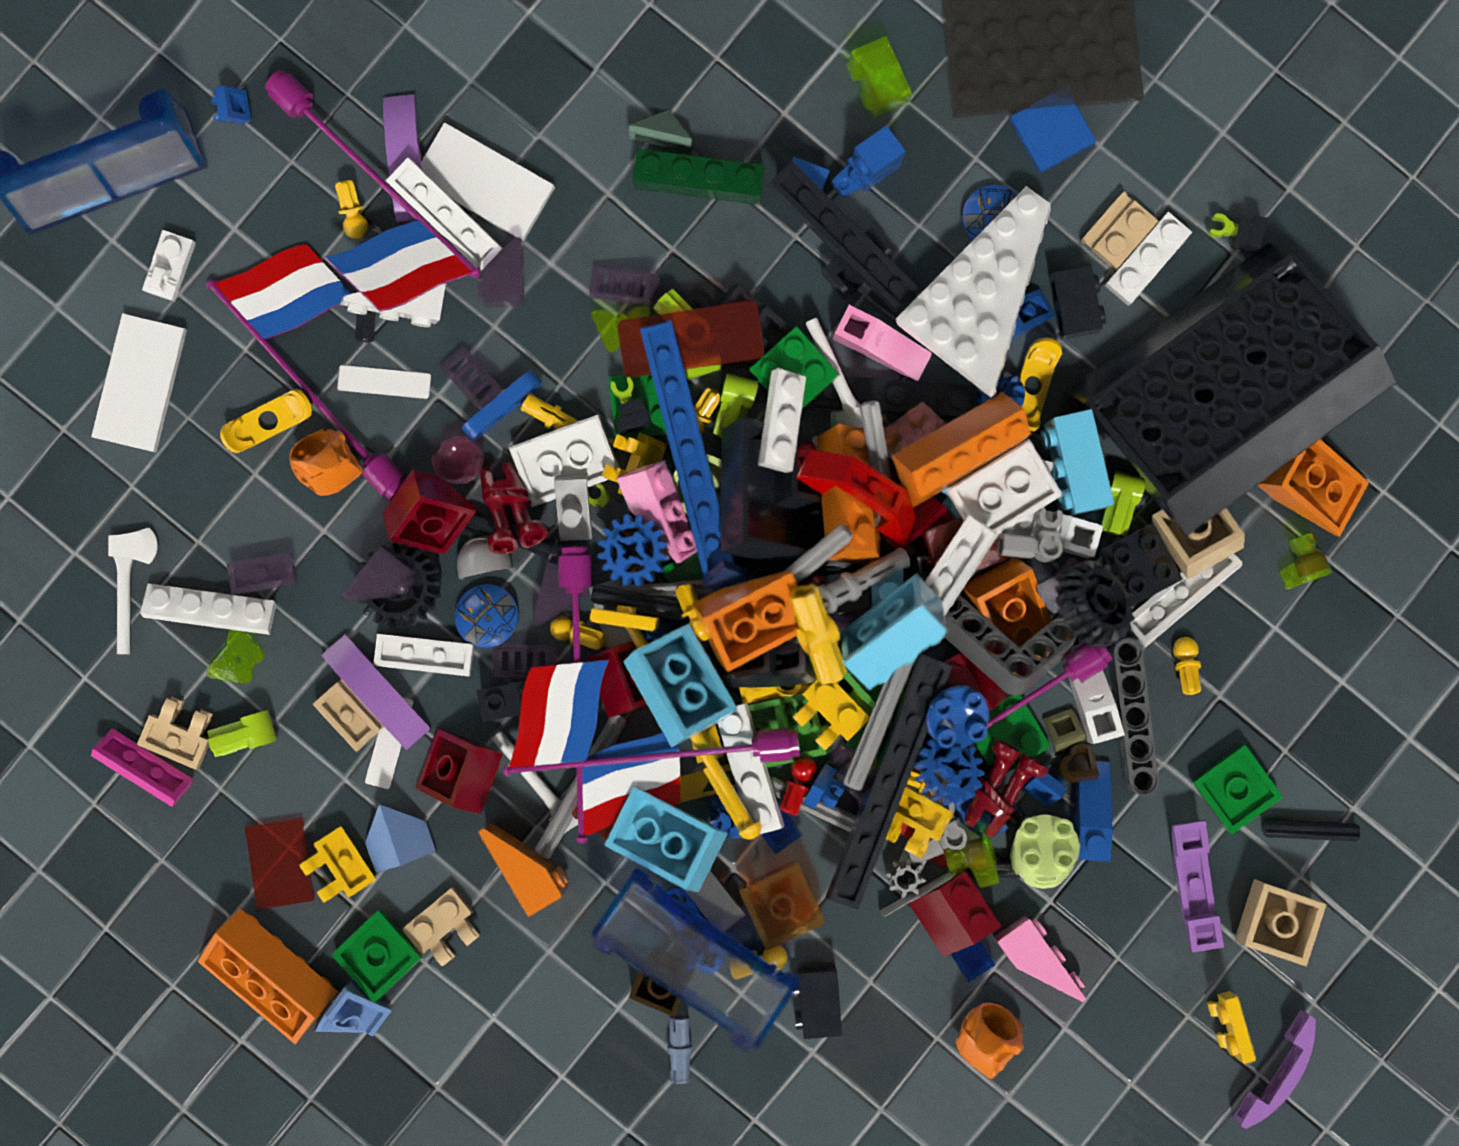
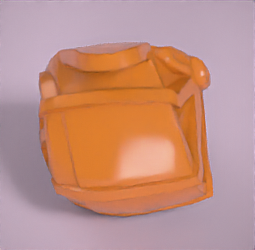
(324, 462)
(990, 1038)

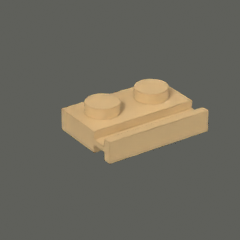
(1119, 231)
(348, 715)

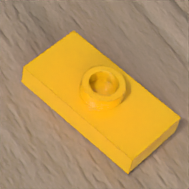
(625, 617)

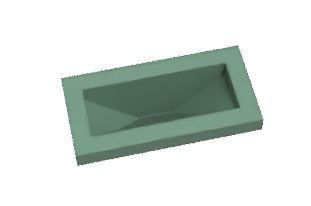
(663, 131)

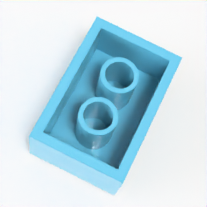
(1077, 463)
(893, 632)
(680, 685)

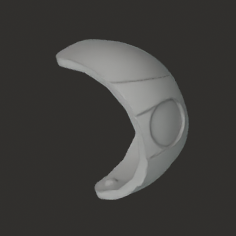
(477, 558)

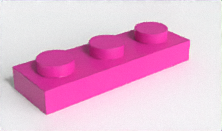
(141, 767)

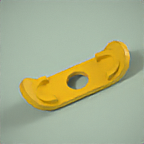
(1040, 363)
(246, 430)

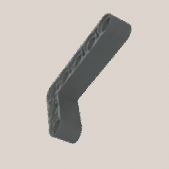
(1008, 656)

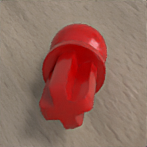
(803, 770)

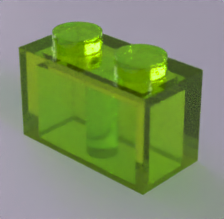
(879, 77)

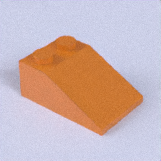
(1318, 487)
(1009, 600)
(748, 618)
(530, 876)

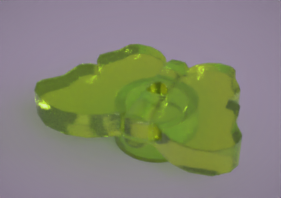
(607, 325)
(228, 668)

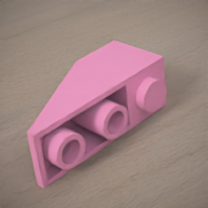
(881, 343)
(653, 495)
(1031, 954)

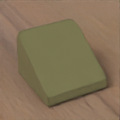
(1064, 730)

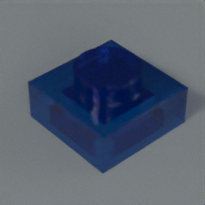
(782, 837)
(973, 961)

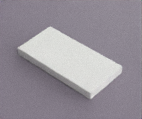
(486, 182)
(139, 383)

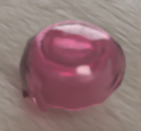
(458, 460)

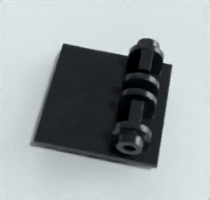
(1142, 563)

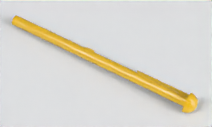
(715, 773)

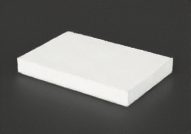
(567, 451)
(1006, 489)

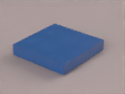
(1052, 134)

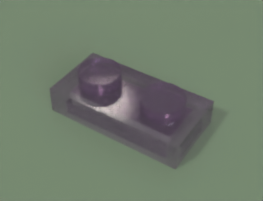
(262, 573)

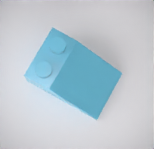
(666, 839)

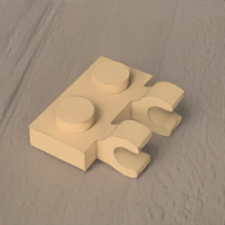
(176, 741)
(438, 920)

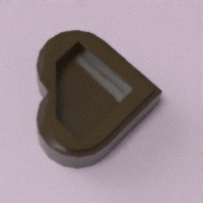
(1079, 765)

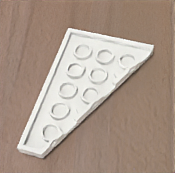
(976, 299)

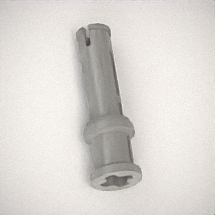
(850, 585)

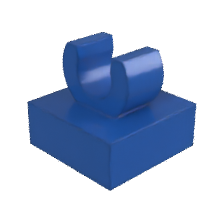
(231, 105)
(823, 788)
(1045, 789)

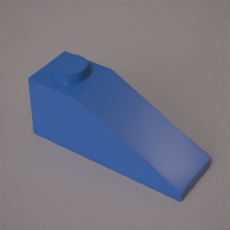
(1094, 816)

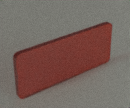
(703, 337)

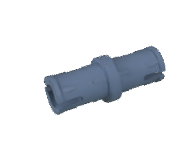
(679, 1049)

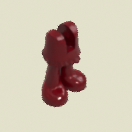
(513, 495)
(989, 798)

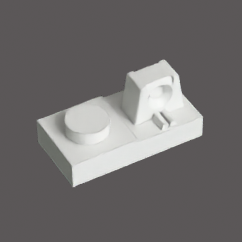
(168, 265)

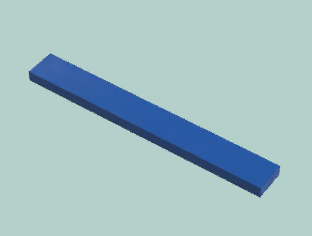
(685, 442)

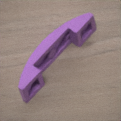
(401, 140)
(375, 692)
(1195, 886)
(1255, 1108)

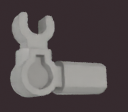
(1045, 548)
(953, 838)

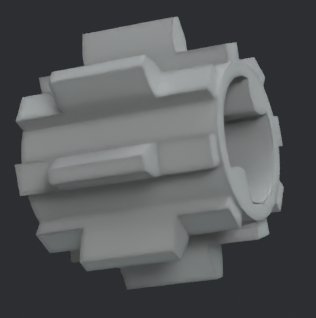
(912, 883)

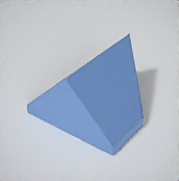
(397, 839)
(354, 1013)

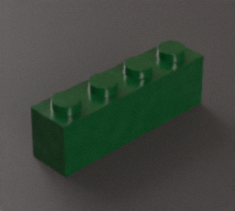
(698, 176)

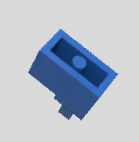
(870, 163)

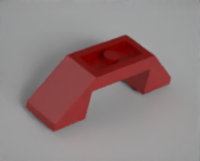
(831, 470)

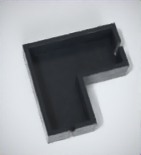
(762, 506)

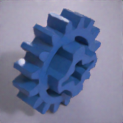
(625, 561)
(947, 771)

